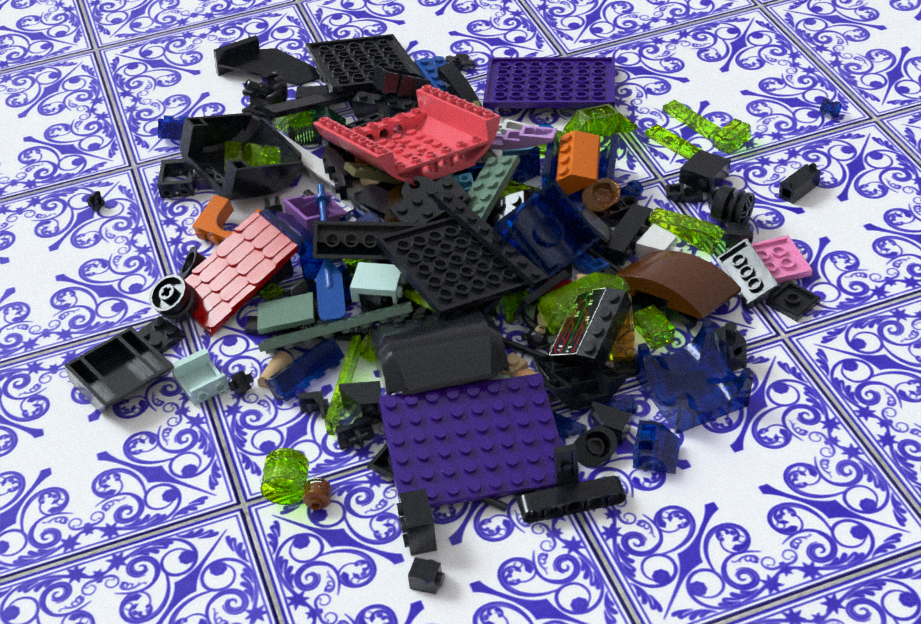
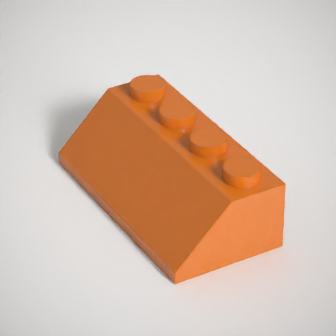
(578, 161)

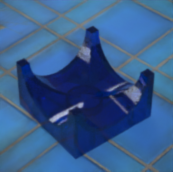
(693, 382)

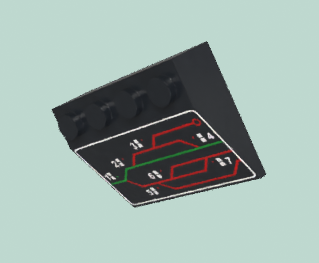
(592, 329)

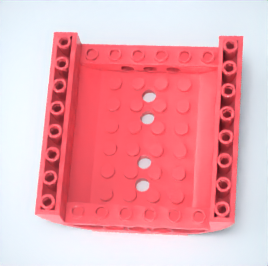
(428, 141)

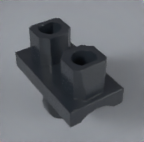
(354, 433)

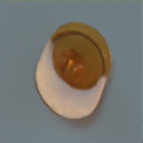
(601, 194)

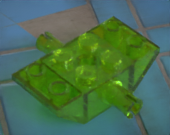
(600, 120)

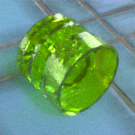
(256, 155)
(284, 476)

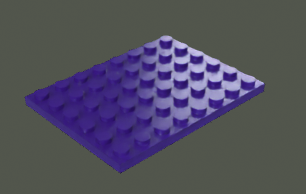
(549, 82)
(472, 439)

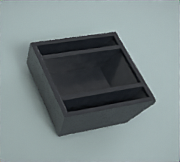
(116, 368)

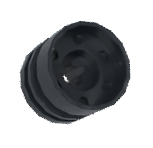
(732, 205)

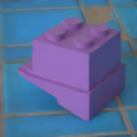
(306, 211)

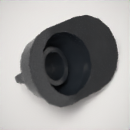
(192, 260)
(595, 446)

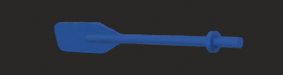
(329, 279)

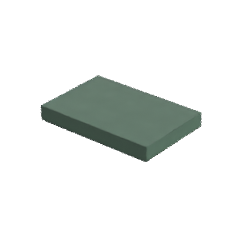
(286, 313)

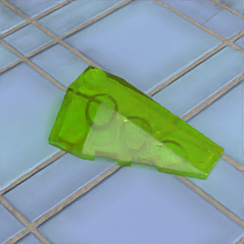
(692, 230)

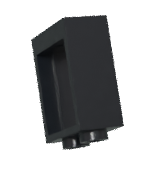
(175, 168)

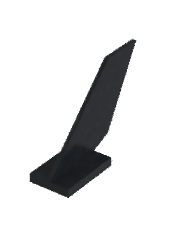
(248, 58)

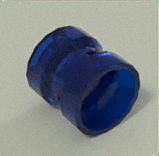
(830, 107)
(632, 188)

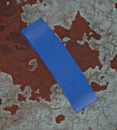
(588, 265)

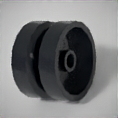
(174, 298)

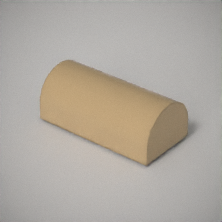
(278, 361)

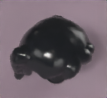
(265, 94)

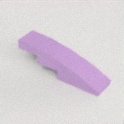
(525, 138)

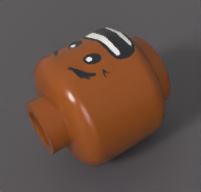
(317, 493)

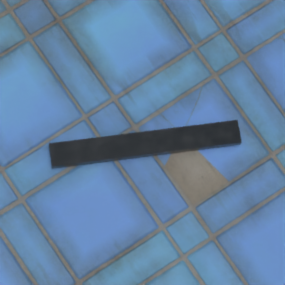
(309, 103)

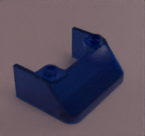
(300, 236)

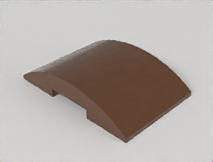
(683, 280)

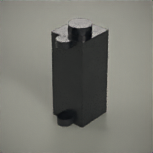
(799, 183)

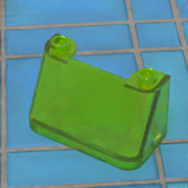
(560, 305)

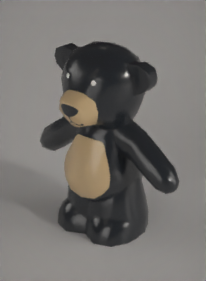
(538, 333)

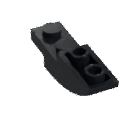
(334, 166)

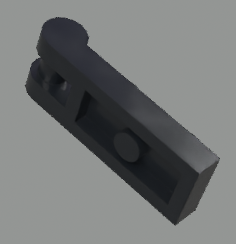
(565, 465)

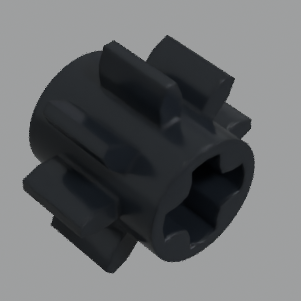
(241, 382)

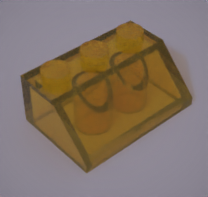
(624, 344)

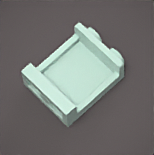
(377, 280)
(199, 377)

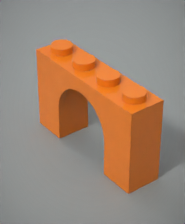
(212, 219)

